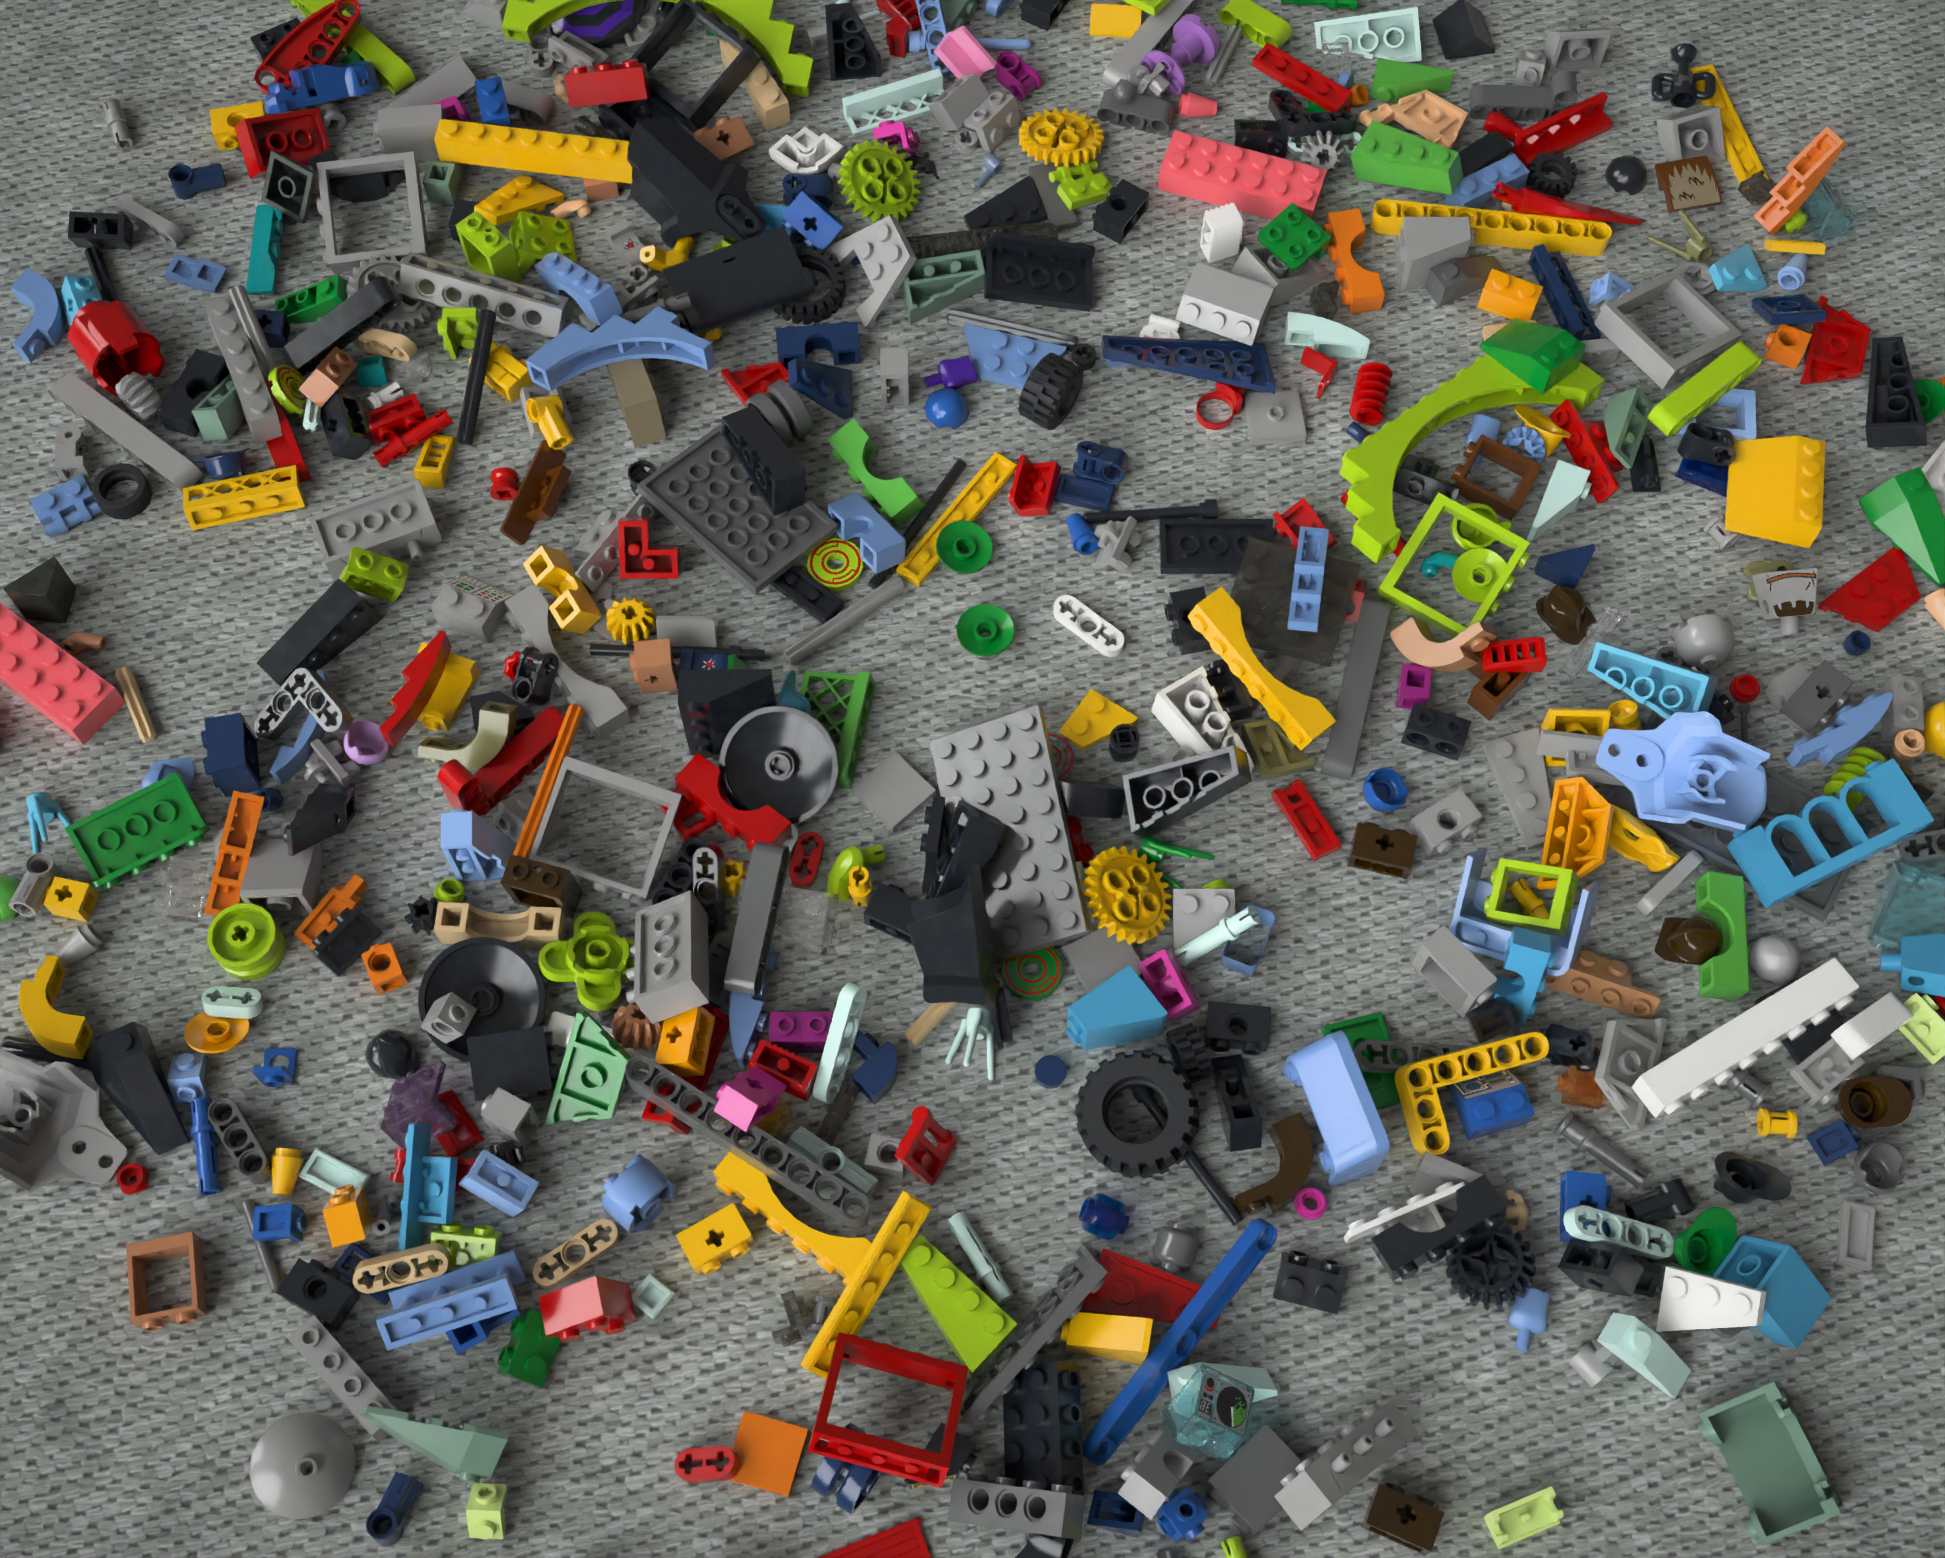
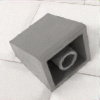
(1428, 243)
(283, 882)

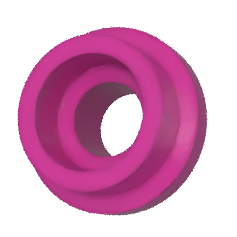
(1314, 1194)

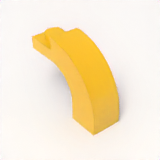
(53, 1030)

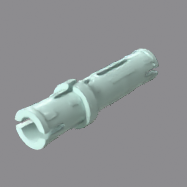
(1226, 930)
(986, 1269)

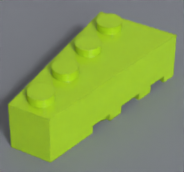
(960, 1309)

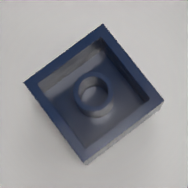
(231, 754)

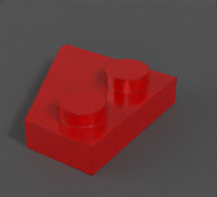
(754, 379)

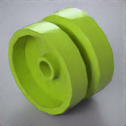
(246, 941)

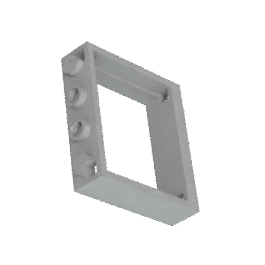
(367, 165)
(1644, 351)
(620, 783)

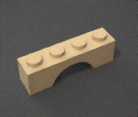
(764, 92)
(525, 930)

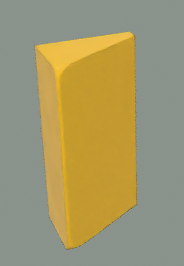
(1114, 20)

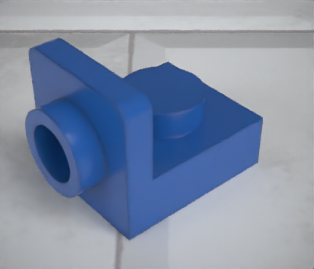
(279, 1222)

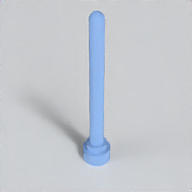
(917, 42)

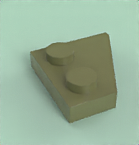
(1273, 751)

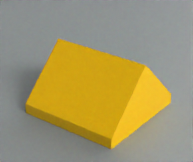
(1575, 721)

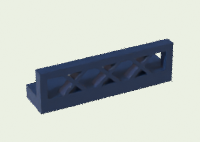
(1557, 296)

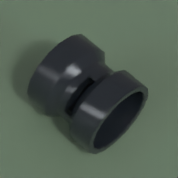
(638, 472)
(1125, 749)

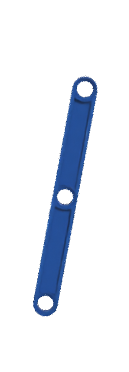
(1167, 1355)

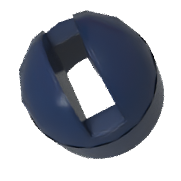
(1856, 643)
(272, 799)

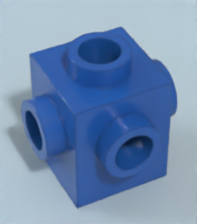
(1174, 1523)

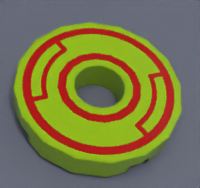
(285, 389)
(841, 578)

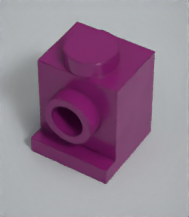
(1413, 686)

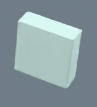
(652, 1297)

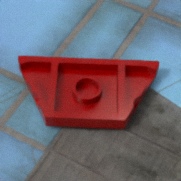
(1835, 347)
(1876, 593)

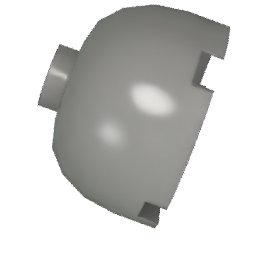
(1704, 641)

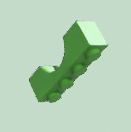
(894, 495)
(1723, 901)

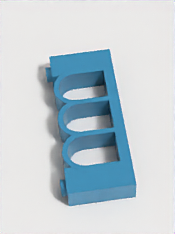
(1887, 790)

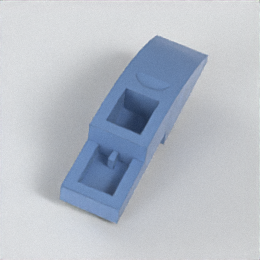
(1844, 734)
(749, 1017)

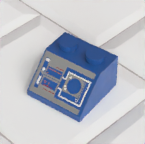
(1491, 1103)

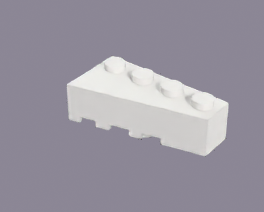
(1194, 715)

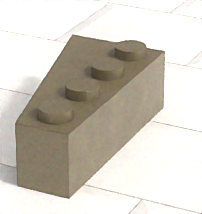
(638, 400)

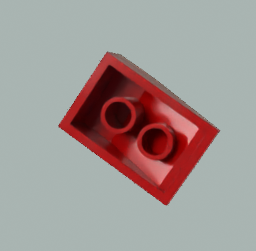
(293, 134)

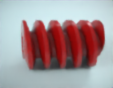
(1370, 393)

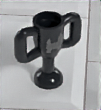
(1683, 84)

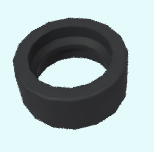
(130, 507)

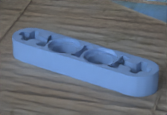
(931, 27)

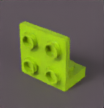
(537, 236)

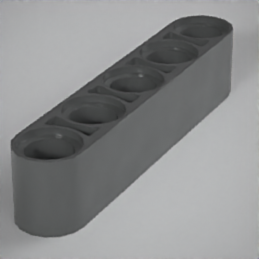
(757, 918)

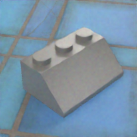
(1225, 303)

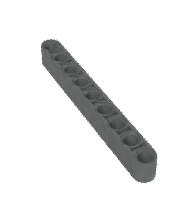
(754, 1154)

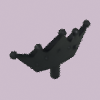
(923, 163)

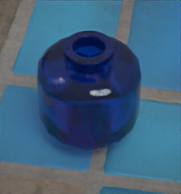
(1103, 1216)

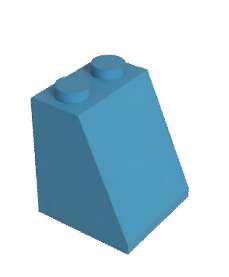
(1115, 1013)
(1792, 1294)

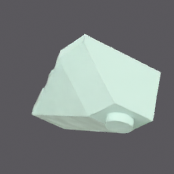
(1380, 34)

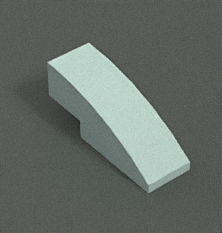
(1325, 336)

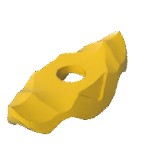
(1645, 848)

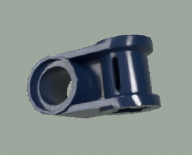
(818, 186)
(1099, 463)

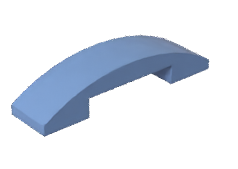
(291, 760)

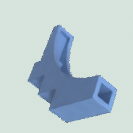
(617, 340)

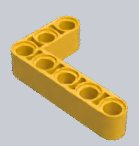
(1457, 1071)

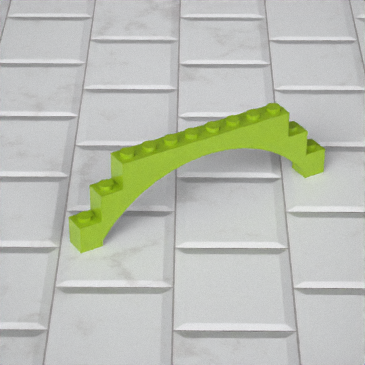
(753, 17)
(1378, 458)

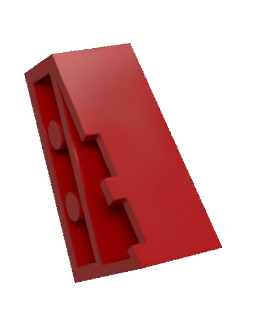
(607, 83)

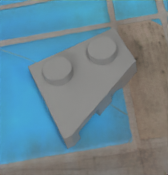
(1199, 911)

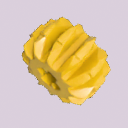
(630, 620)

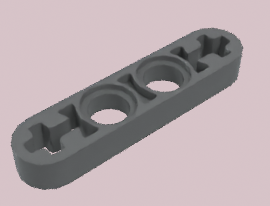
(1410, 1049)

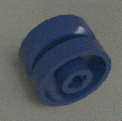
(855, 1480)

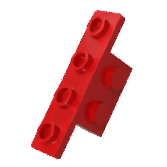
(1589, 449)

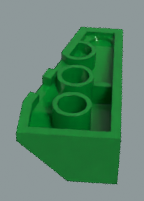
(1912, 519)

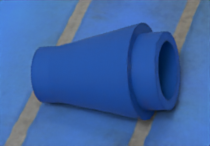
(1082, 535)

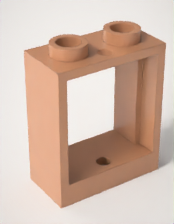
(161, 1249)

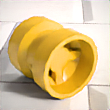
(1627, 715)

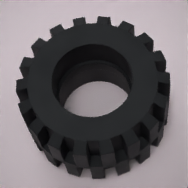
(1050, 391)

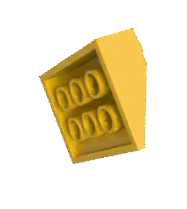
(1777, 489)

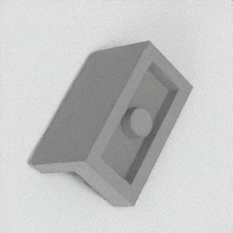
(688, 630)
(1436, 1171)

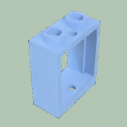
(1746, 413)

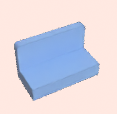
(499, 1184)

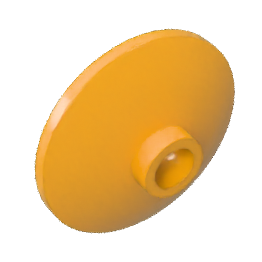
(215, 1034)

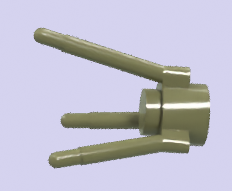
(1697, 246)

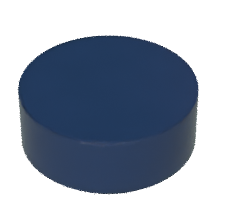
(1050, 1072)

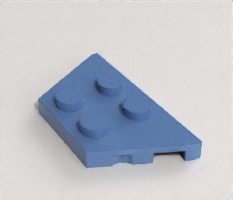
(1005, 356)

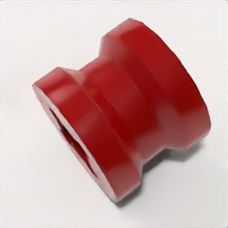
(504, 484)

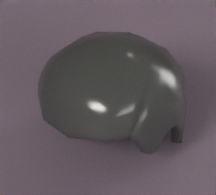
(1885, 1160)

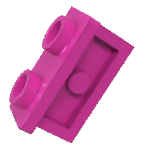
(898, 133)

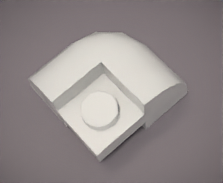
(806, 152)

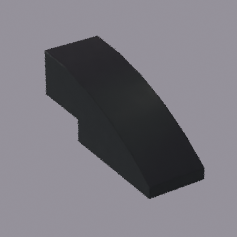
(1484, 153)

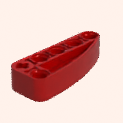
(299, 45)

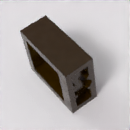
(548, 888)

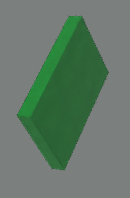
(1371, 1027)

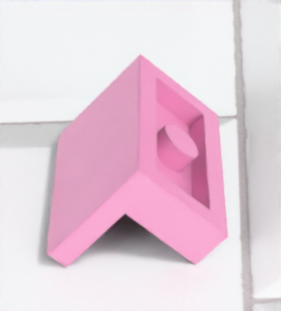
(964, 53)

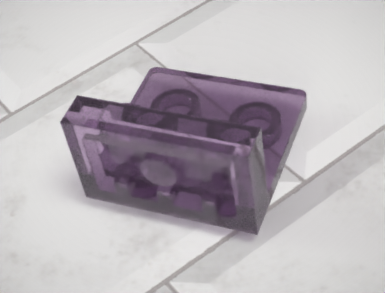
(416, 1101)

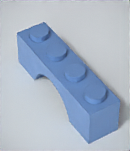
(590, 292)

